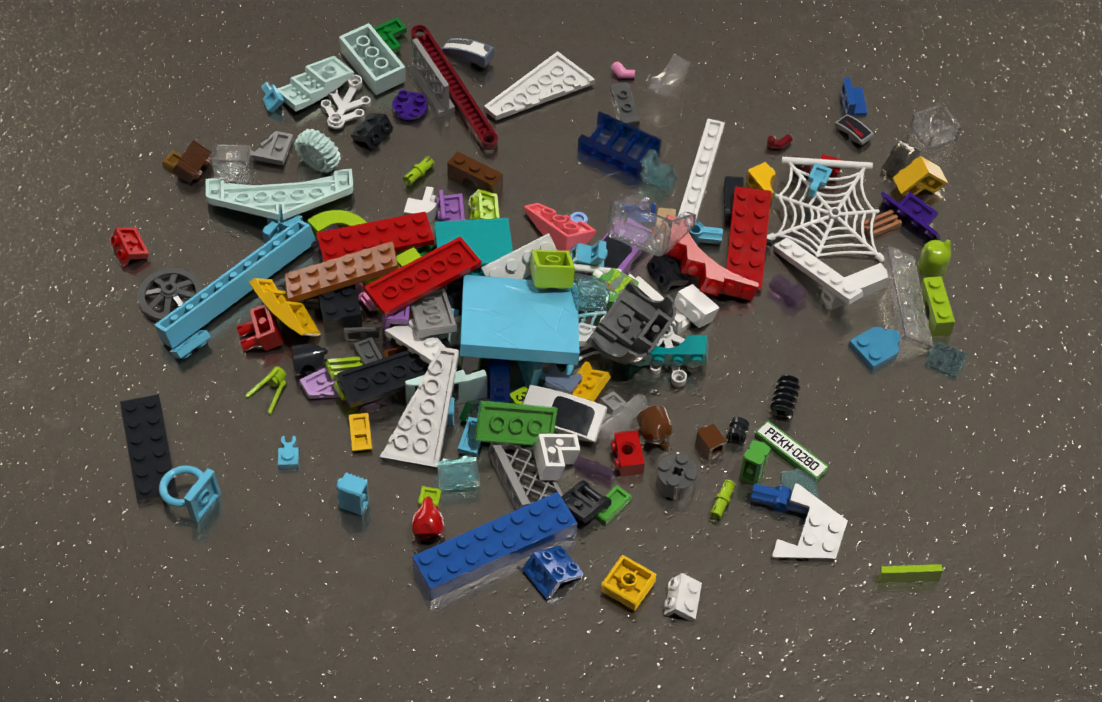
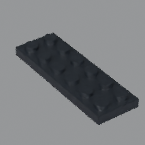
(383, 376)
(147, 447)

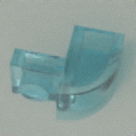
(656, 174)

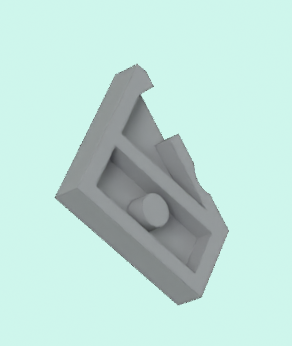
(274, 149)

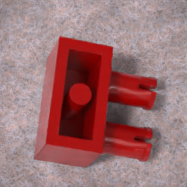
(265, 328)

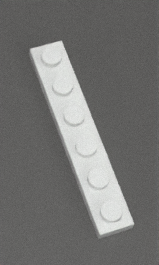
(818, 271)

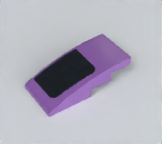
(618, 255)

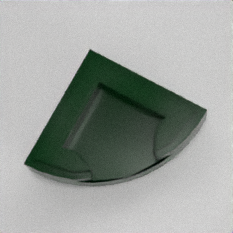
(468, 410)

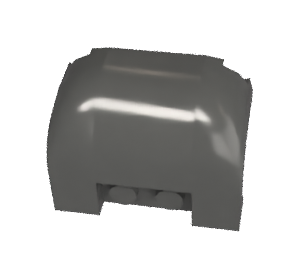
(632, 326)

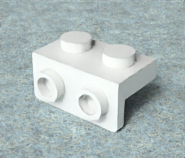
(683, 597)

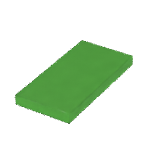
(513, 422)

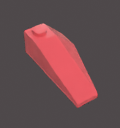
(561, 228)

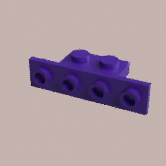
(916, 211)

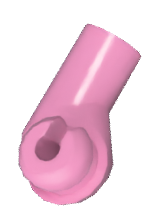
(621, 72)

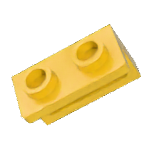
(592, 382)

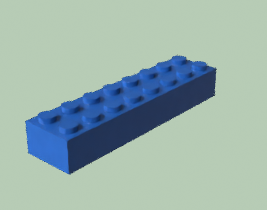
(494, 545)

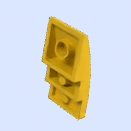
(291, 313)

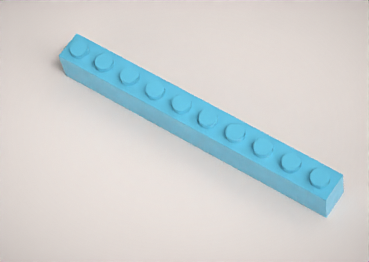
(234, 284)

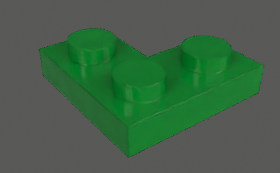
(389, 31)

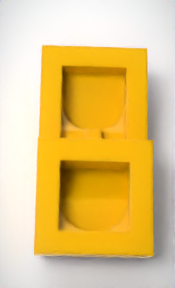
(360, 432)

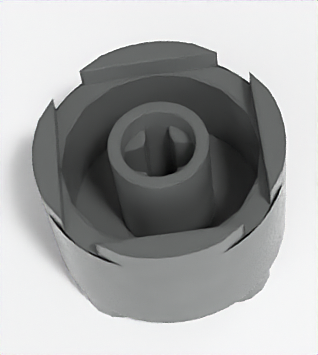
(676, 476)

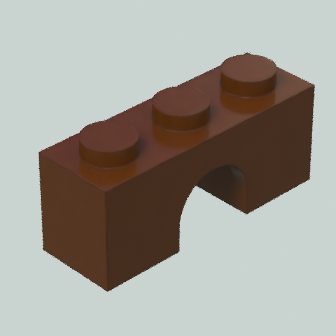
(463, 167)

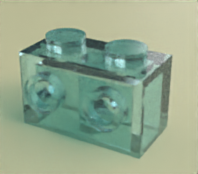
(458, 473)

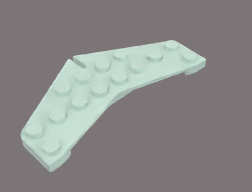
(288, 197)

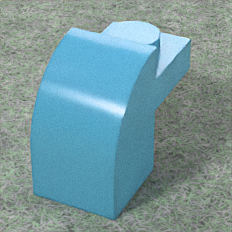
(276, 226)
(589, 255)

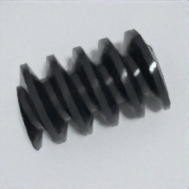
(785, 396)

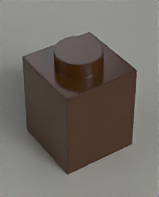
(710, 441)

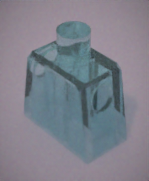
(591, 293)

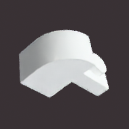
(427, 204)

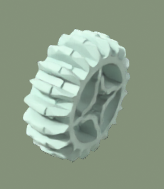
(317, 151)

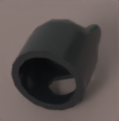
(308, 358)

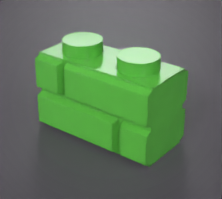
(754, 462)

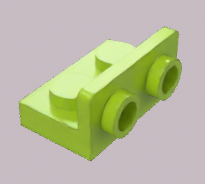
(483, 205)

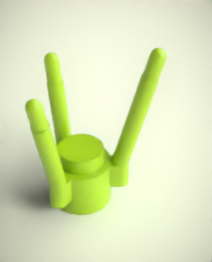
(274, 378)

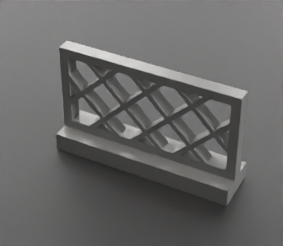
(430, 80)
(509, 478)

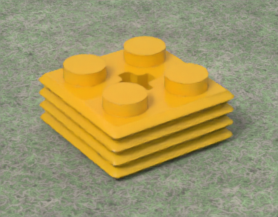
(616, 582)

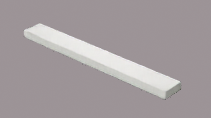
(702, 167)

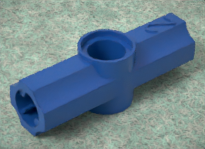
(776, 497)

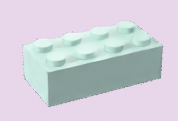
(372, 59)

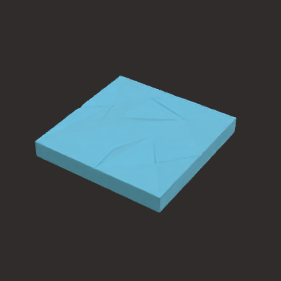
(518, 321)

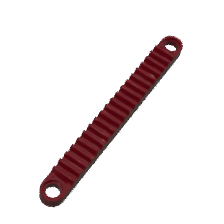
(458, 92)

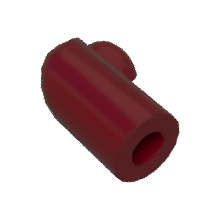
(778, 144)

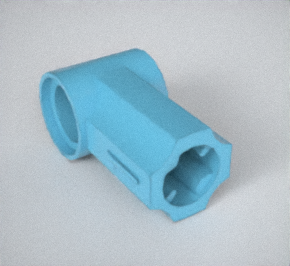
(706, 234)

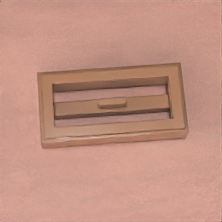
(880, 221)

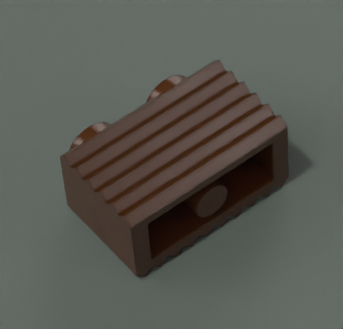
(192, 161)

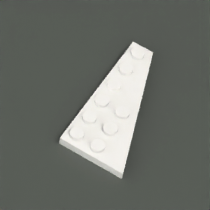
(544, 83)
(424, 421)

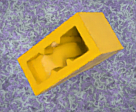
(761, 178)

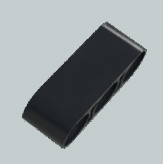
(729, 185)

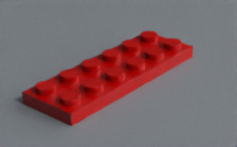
(404, 231)
(749, 233)
(422, 276)

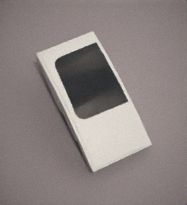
(574, 413)

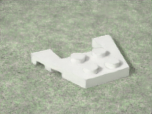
(820, 533)

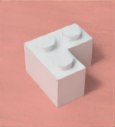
(553, 452)

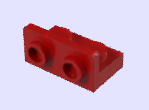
(128, 244)

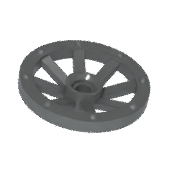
(169, 291)

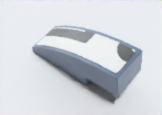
(469, 51)

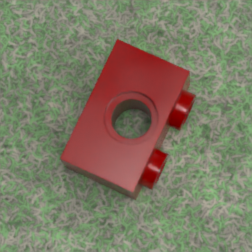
(629, 463)

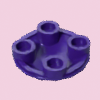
(409, 105)

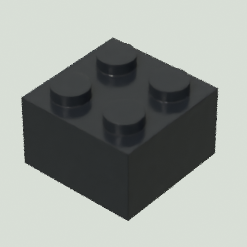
(340, 309)

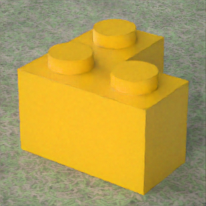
(920, 175)

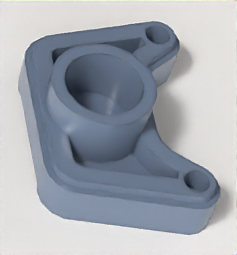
(560, 381)

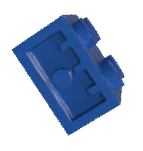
(551, 568)

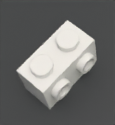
(696, 306)

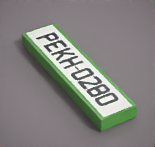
(791, 450)

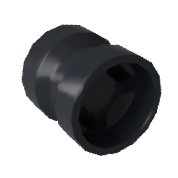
(737, 430)

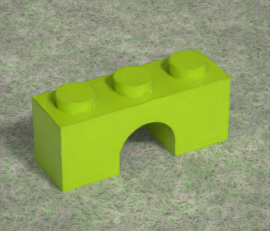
(935, 296)

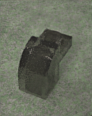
(901, 155)

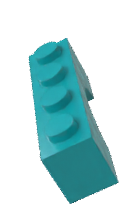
(690, 352)

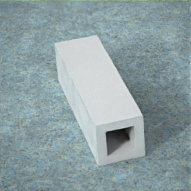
(868, 280)

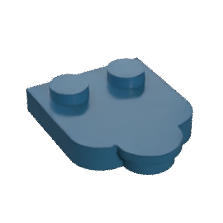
(876, 346)

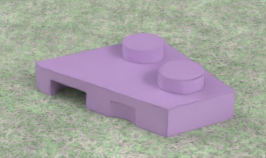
(319, 385)

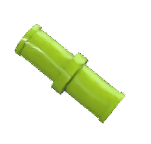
(418, 171)
(722, 499)

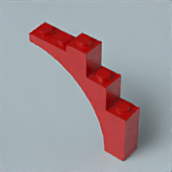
(711, 275)

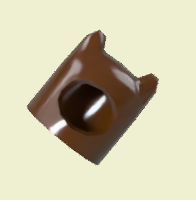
(655, 425)

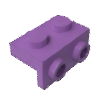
(451, 207)

